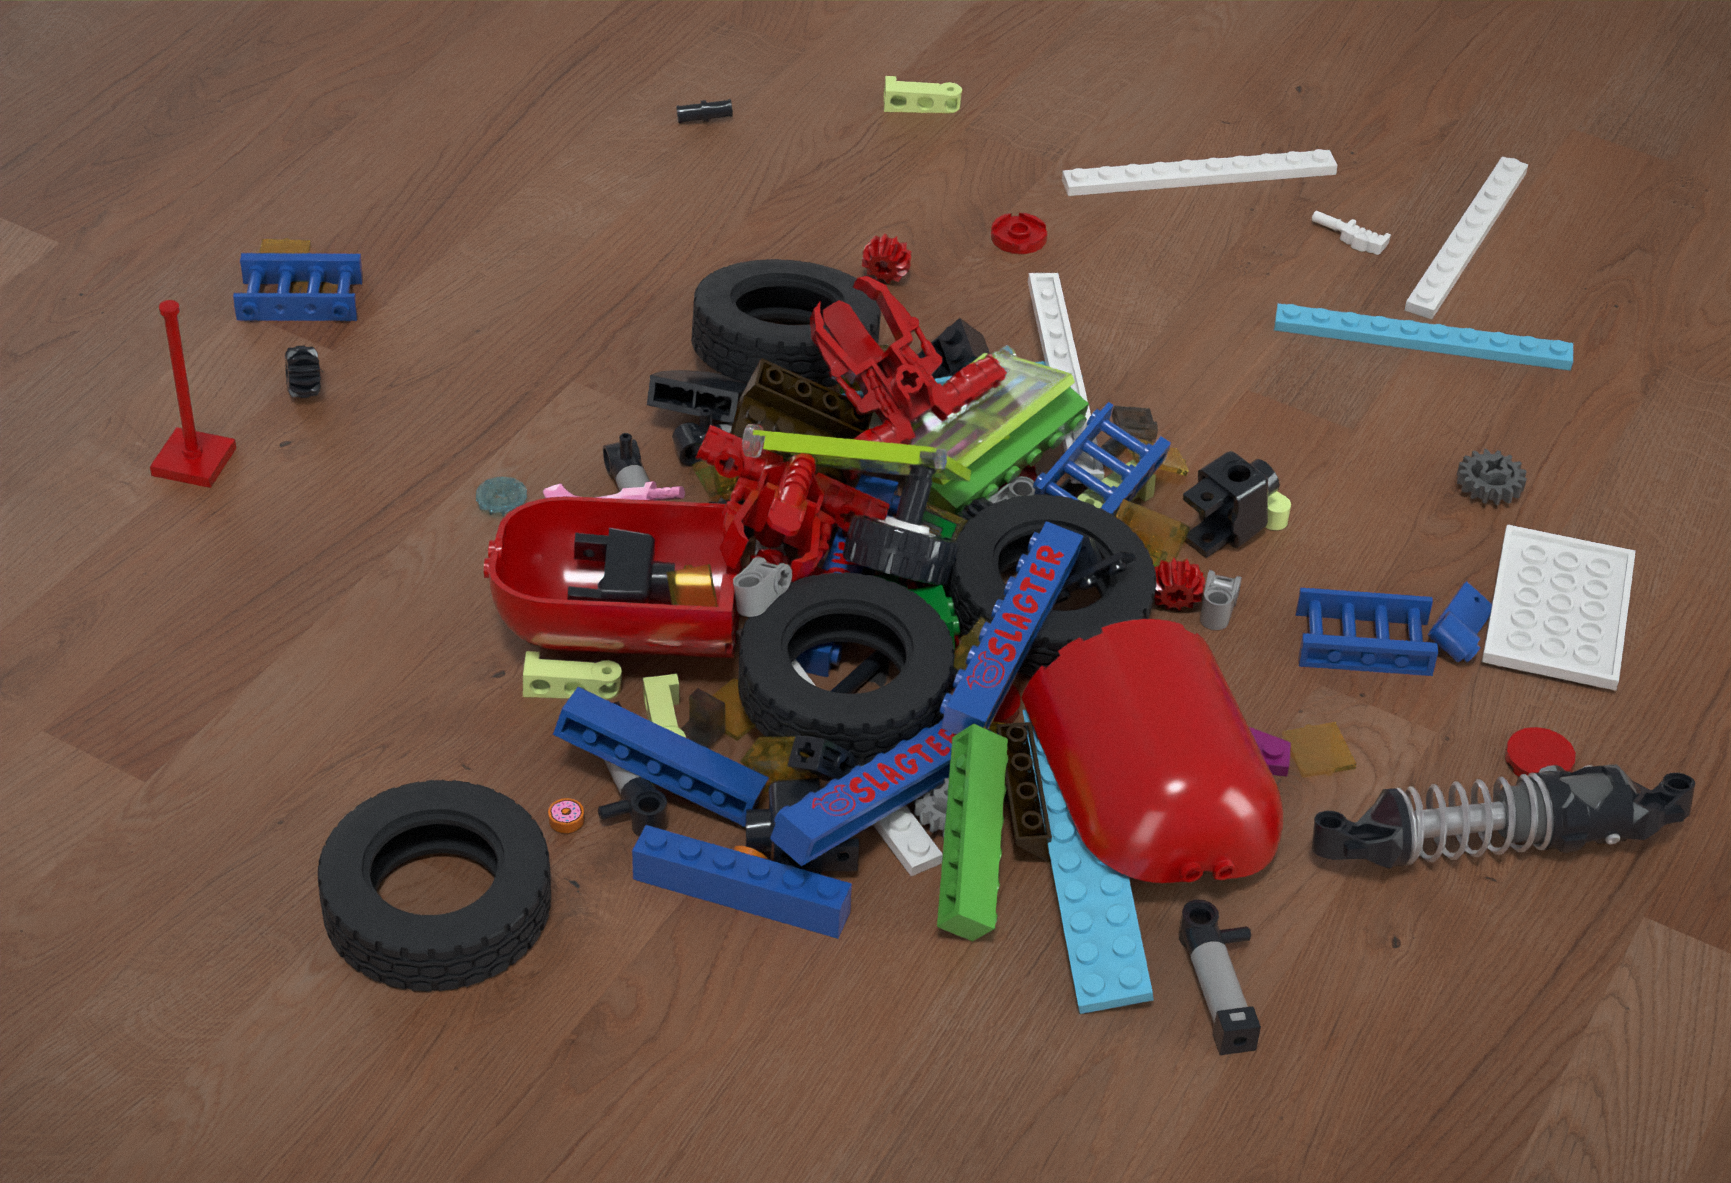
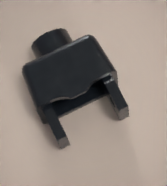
(1228, 488)
(628, 571)
(761, 825)

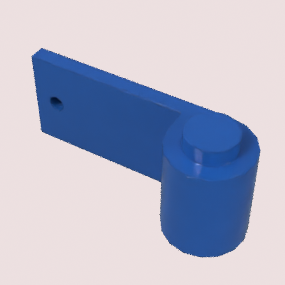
(1460, 623)

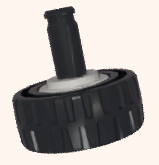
(901, 543)

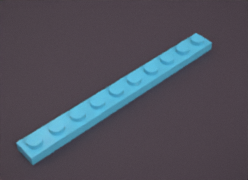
(1424, 336)

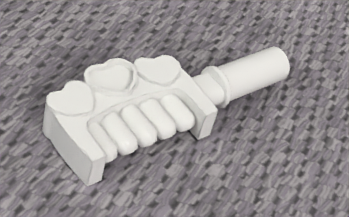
(1353, 234)

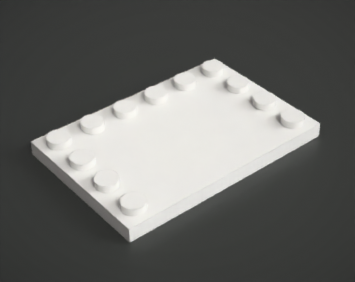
(1560, 607)

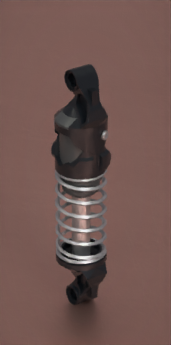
(1542, 809)

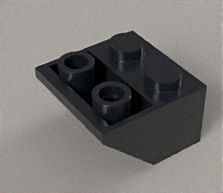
(958, 347)

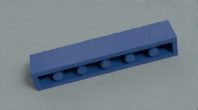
(660, 755)
(742, 881)

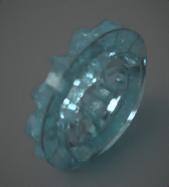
(503, 487)

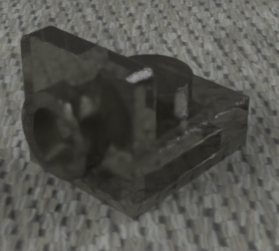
(1136, 422)
(705, 718)

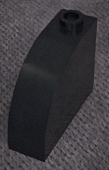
(694, 390)

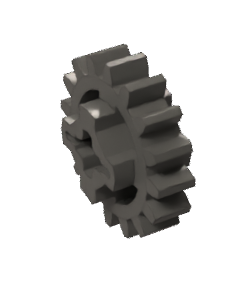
(1491, 476)

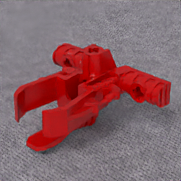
(897, 380)
(782, 501)

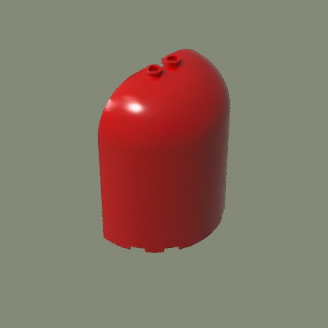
(535, 565)
(1155, 755)

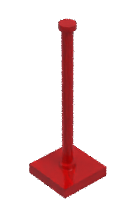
(188, 454)

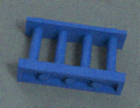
(289, 267)
(1132, 476)
(1360, 653)

